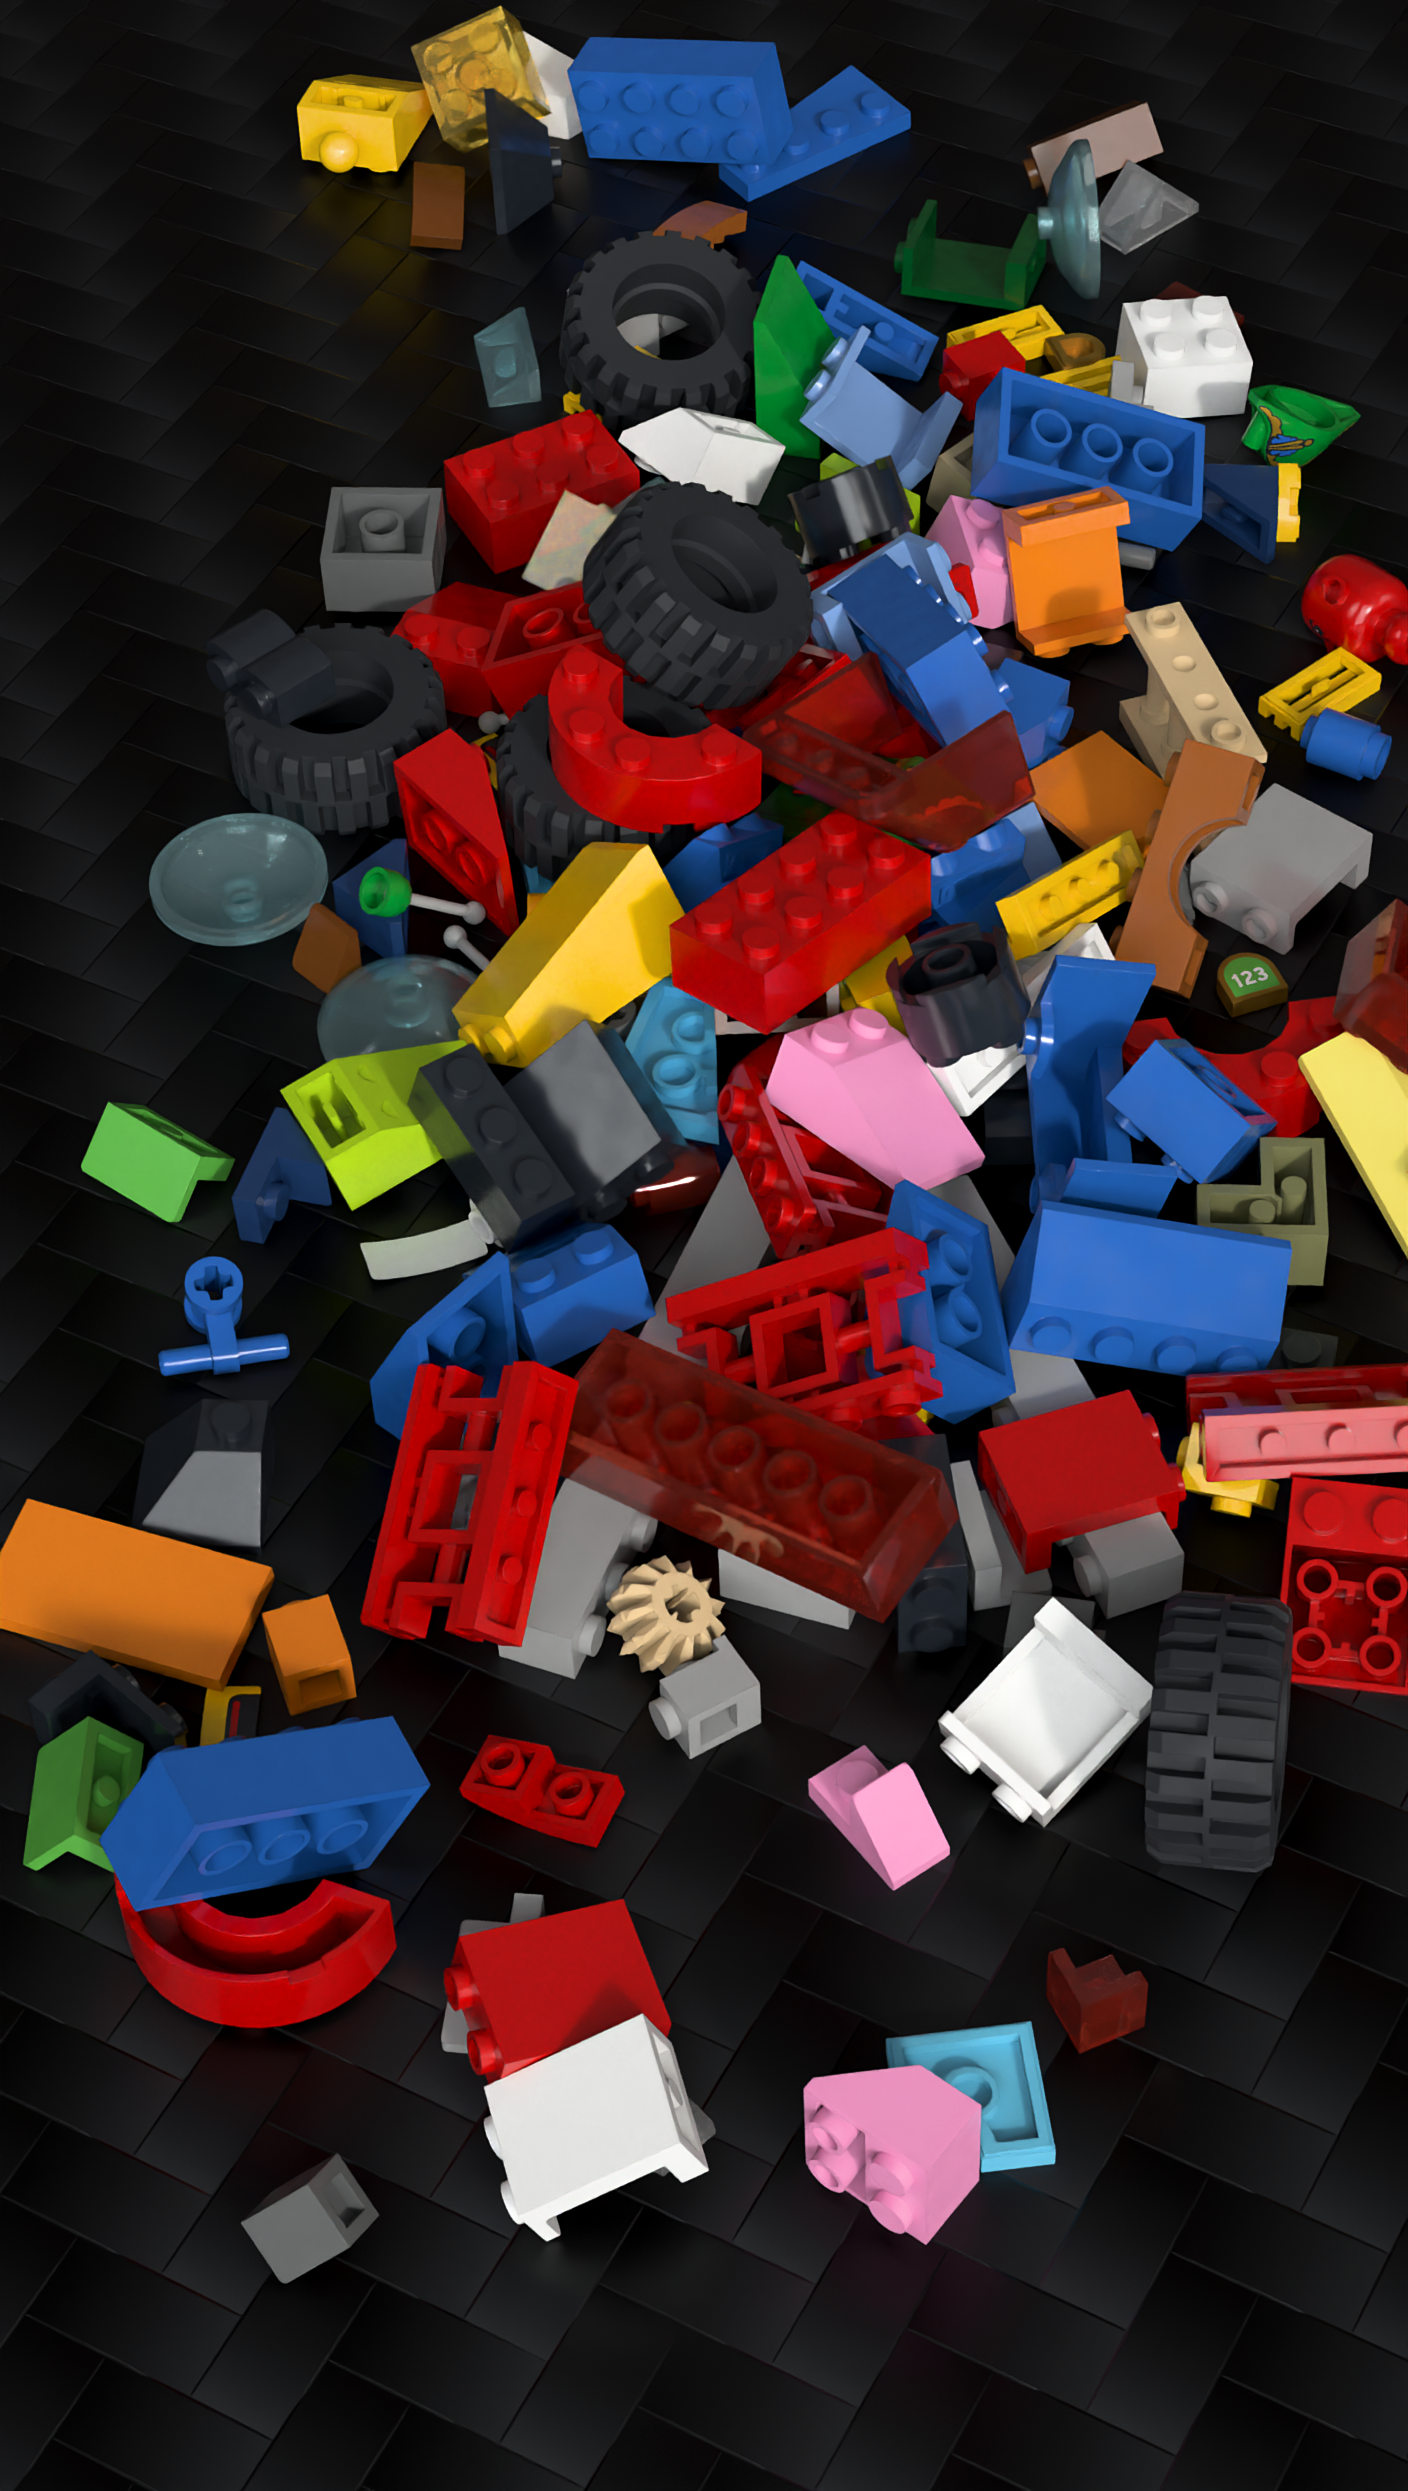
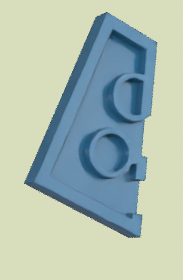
(678, 1056)

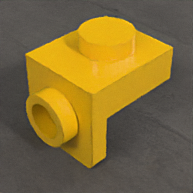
(1227, 1496)

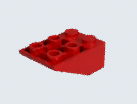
(1348, 1585)

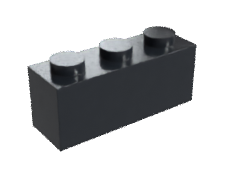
(490, 1148)

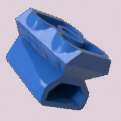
(720, 858)
(975, 877)

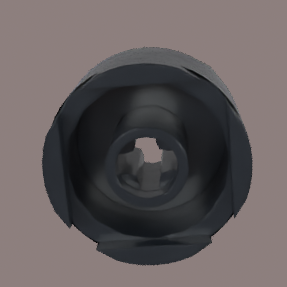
(850, 509)
(959, 993)

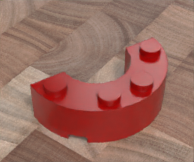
(637, 776)
(1267, 1074)
(263, 1967)

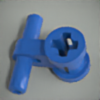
(217, 1320)

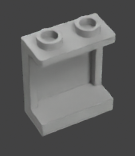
(1277, 866)

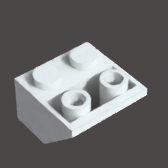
(708, 451)

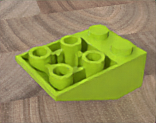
(361, 1119)

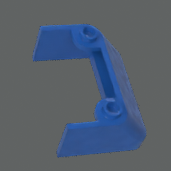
(1071, 1068)

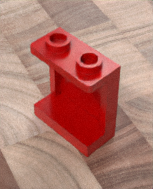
(1076, 1474)
(550, 1985)

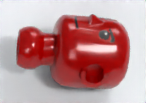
(1358, 609)

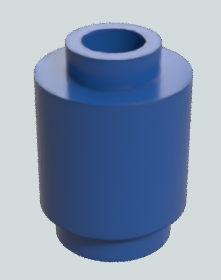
(1345, 744)

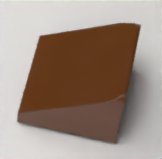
(326, 949)

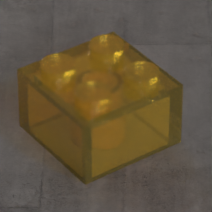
(472, 58)

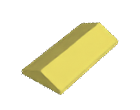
(1369, 1112)

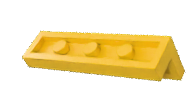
(1070, 895)

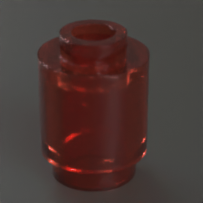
(686, 1186)

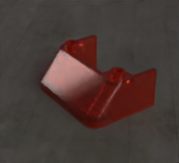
(826, 746)

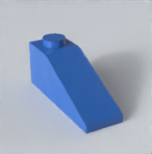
(894, 343)

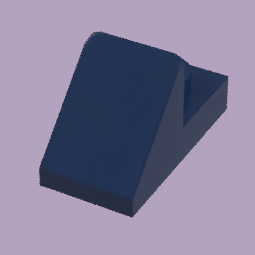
(279, 1170)

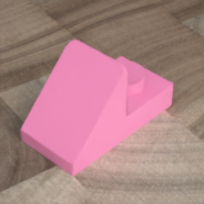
(881, 1815)

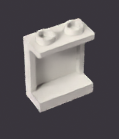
(1047, 1715)
(591, 2123)

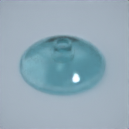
(1073, 220)
(238, 879)
(393, 1006)

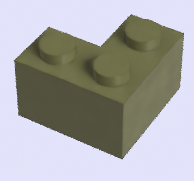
(1282, 1204)

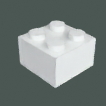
(1186, 355)

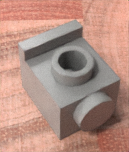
(707, 1700)

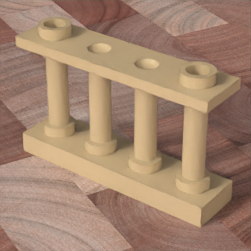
(1183, 695)

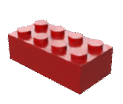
(800, 921)

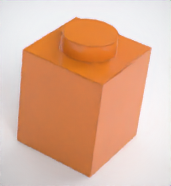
(309, 1654)

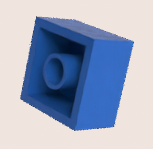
(1189, 1112)

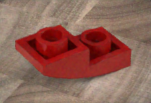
(531, 1789)

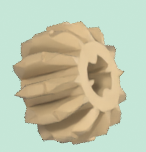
(665, 1615)

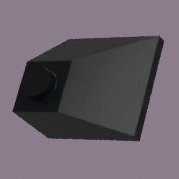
(519, 161)
(209, 1476)

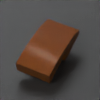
(706, 220)

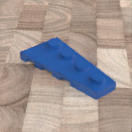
(827, 126)

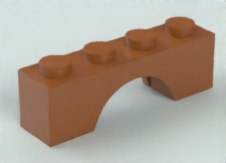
(1206, 794)

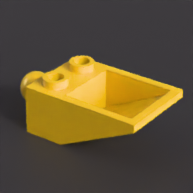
(361, 121)

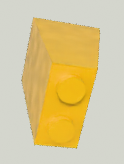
(576, 955)

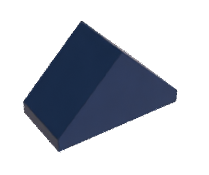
(1243, 505)
(383, 935)

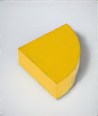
(1288, 490)

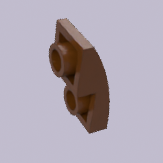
(437, 206)

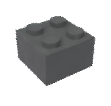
(382, 548)

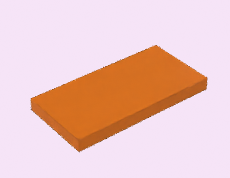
(129, 1594)

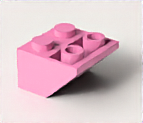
(975, 536)
(895, 2144)

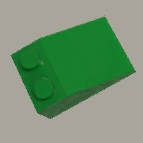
(787, 356)

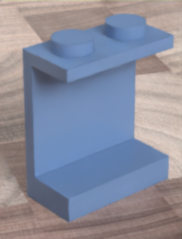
(871, 420)
(929, 560)

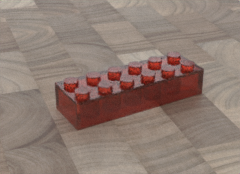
(755, 1475)

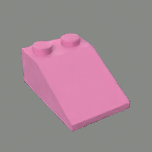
(872, 1100)

